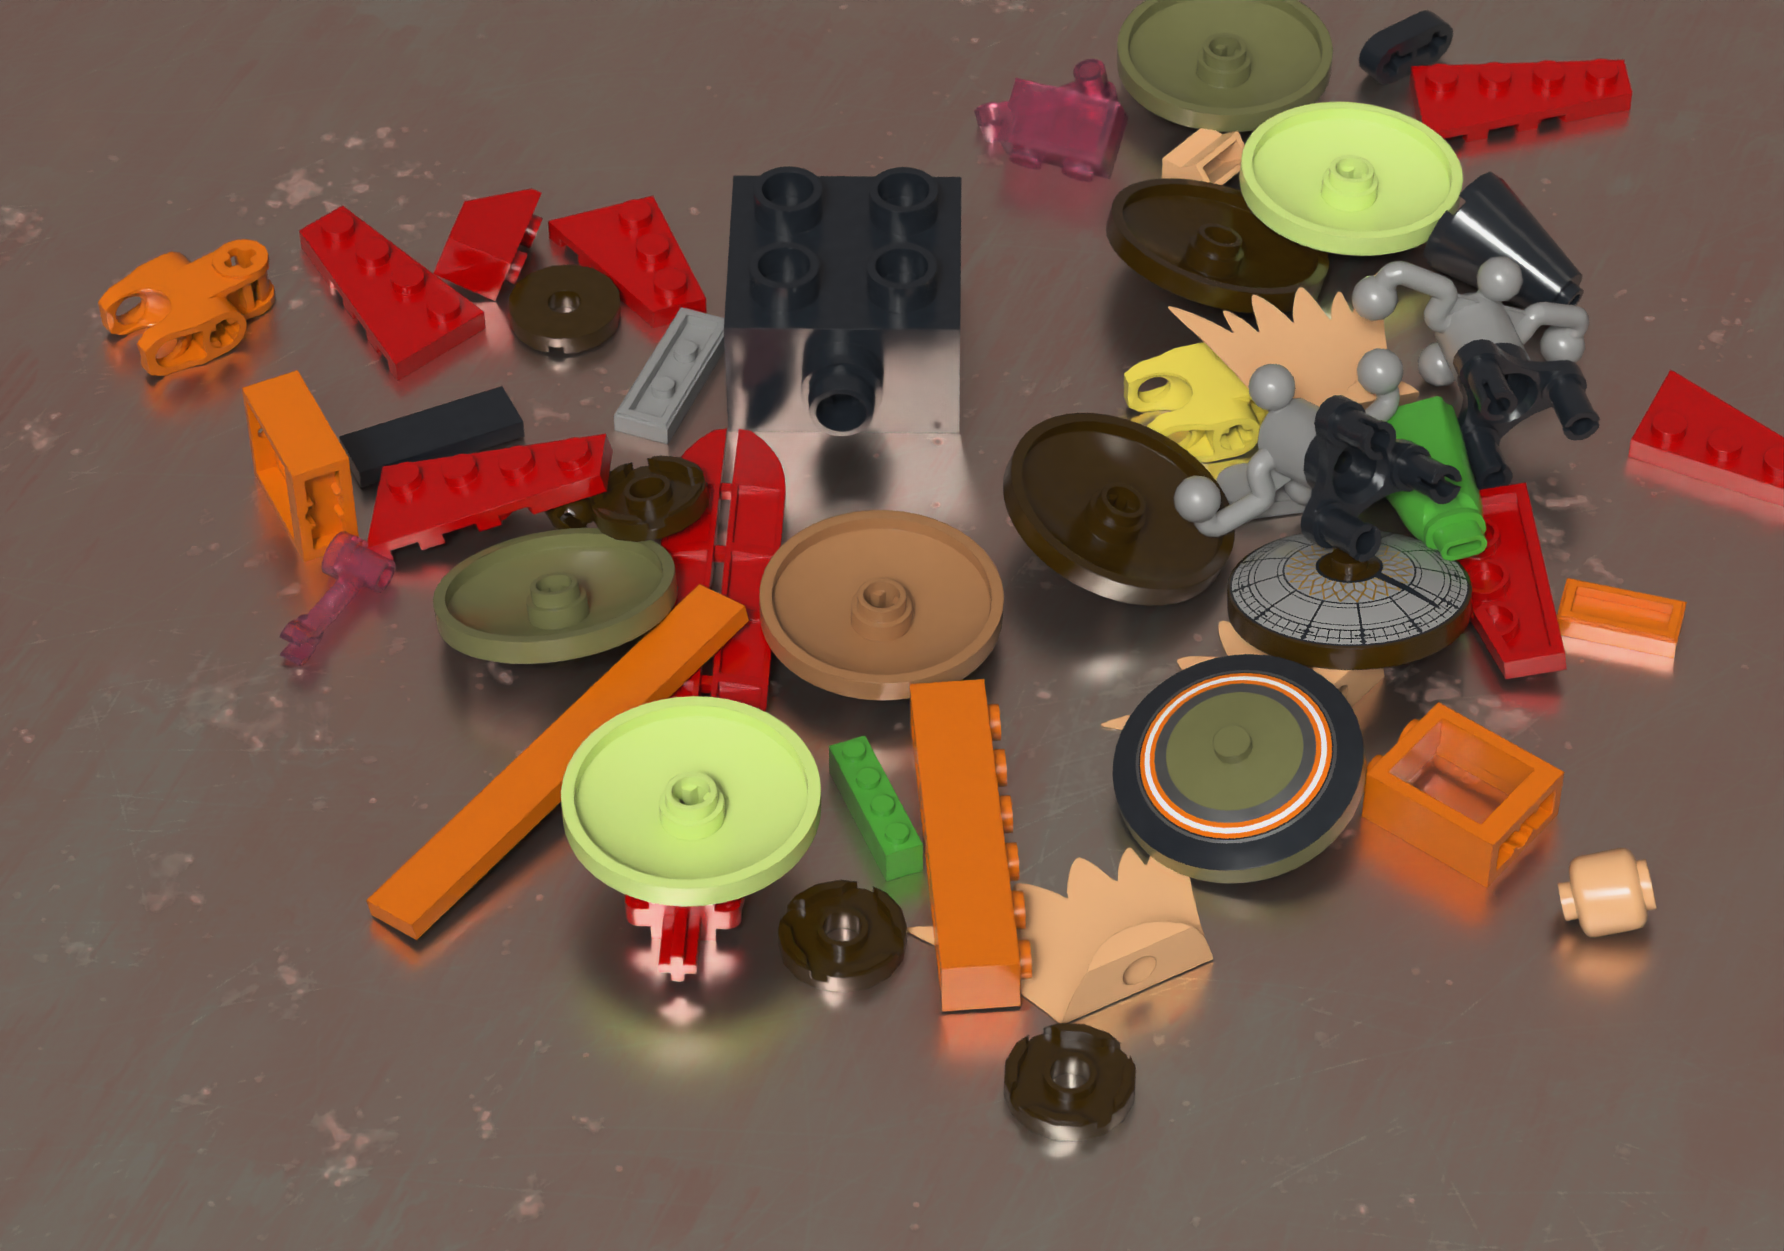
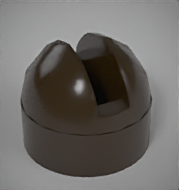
(578, 515)

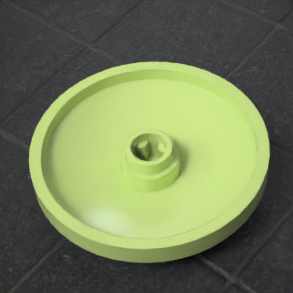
(1349, 178)
(691, 801)

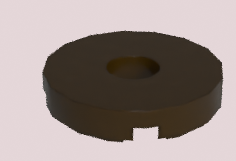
(560, 286)
(651, 499)
(842, 964)
(1063, 1111)

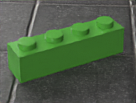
(875, 808)

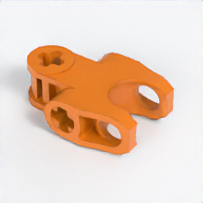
(191, 301)

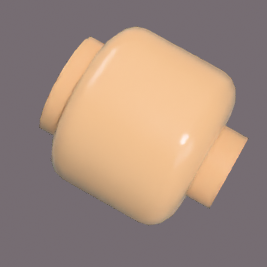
(1608, 892)

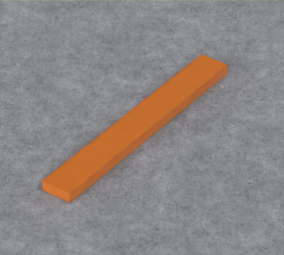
(533, 781)

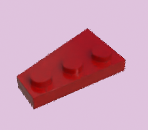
(638, 254)

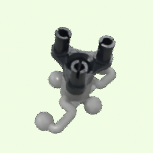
(1485, 354)
(1326, 458)

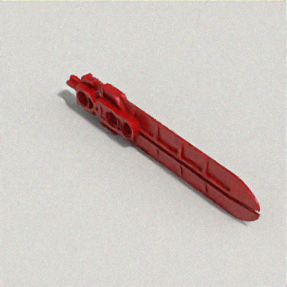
(744, 661)

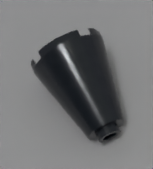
(1500, 225)

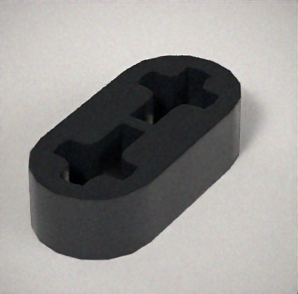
(1405, 44)

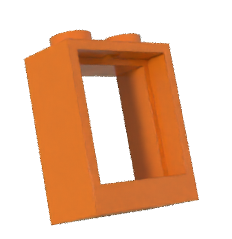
(299, 463)
(1441, 831)

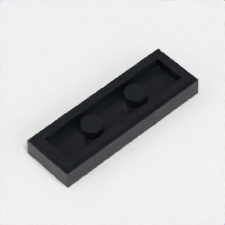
(433, 433)

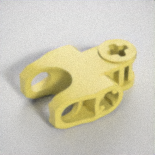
(1202, 400)

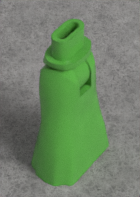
(1451, 527)

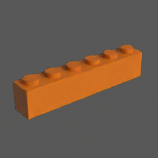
(966, 846)

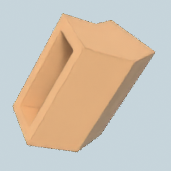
(1205, 157)

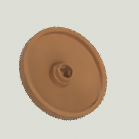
(880, 604)

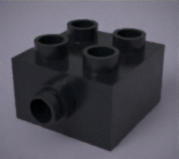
(844, 303)

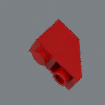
(486, 241)

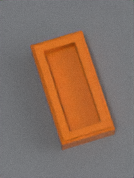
(1620, 617)

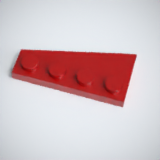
(1497, 94)
(483, 488)

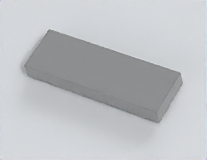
(672, 377)

